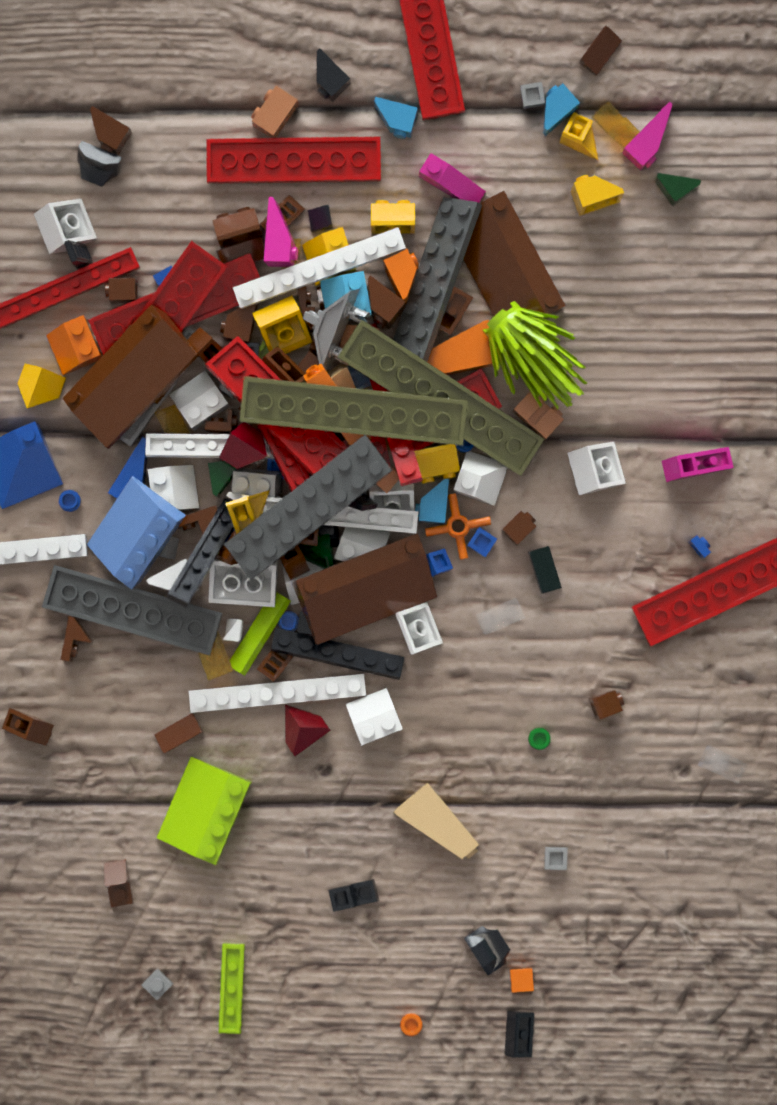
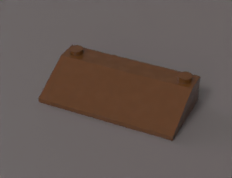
(507, 262)
(130, 376)
(365, 589)

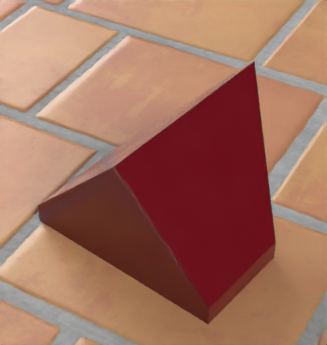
(243, 447)
(302, 729)

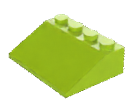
(204, 810)

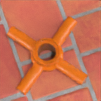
(455, 516)

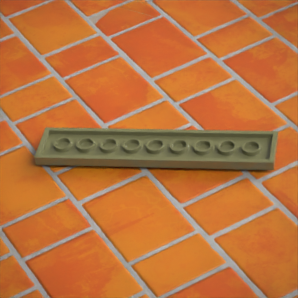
(406, 373)
(353, 410)

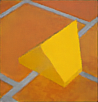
(579, 136)
(39, 385)
(246, 510)

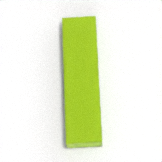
(258, 634)
(231, 988)

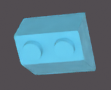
(340, 285)

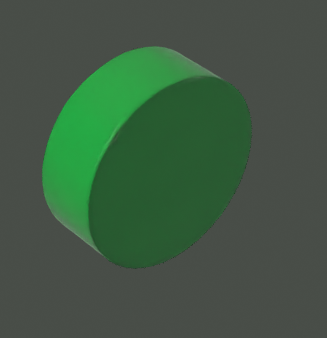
(539, 738)

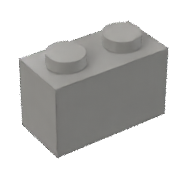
(256, 481)

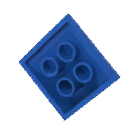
(25, 465)

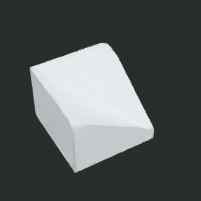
(234, 630)

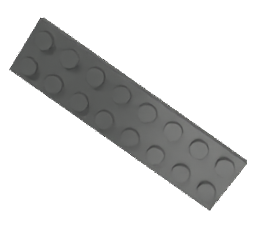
(436, 275)
(308, 507)
(132, 610)

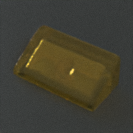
(171, 420)
(218, 663)

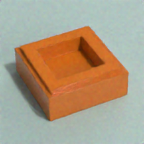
(521, 980)

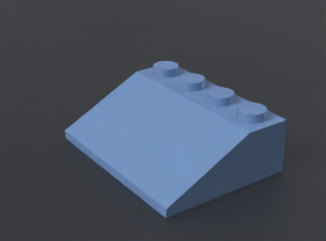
(134, 532)

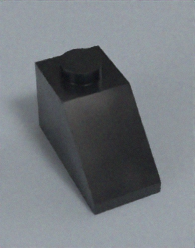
(330, 78)

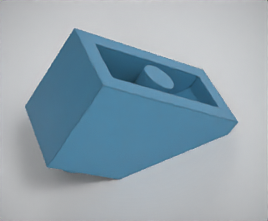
(558, 106)
(397, 117)
(434, 504)

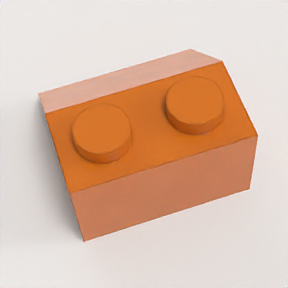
(402, 272)
(74, 345)

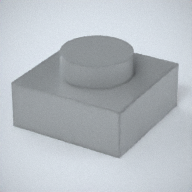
(532, 95)
(555, 858)
(157, 984)

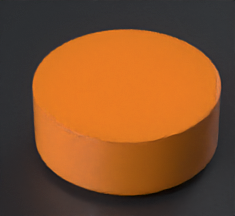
(411, 1024)

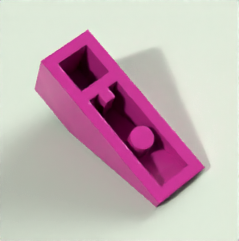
(645, 144)
(450, 180)
(279, 244)
(697, 464)

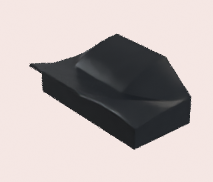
(97, 164)
(488, 948)

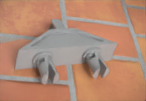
(331, 324)

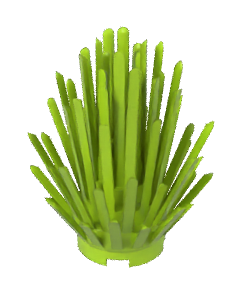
(530, 348)

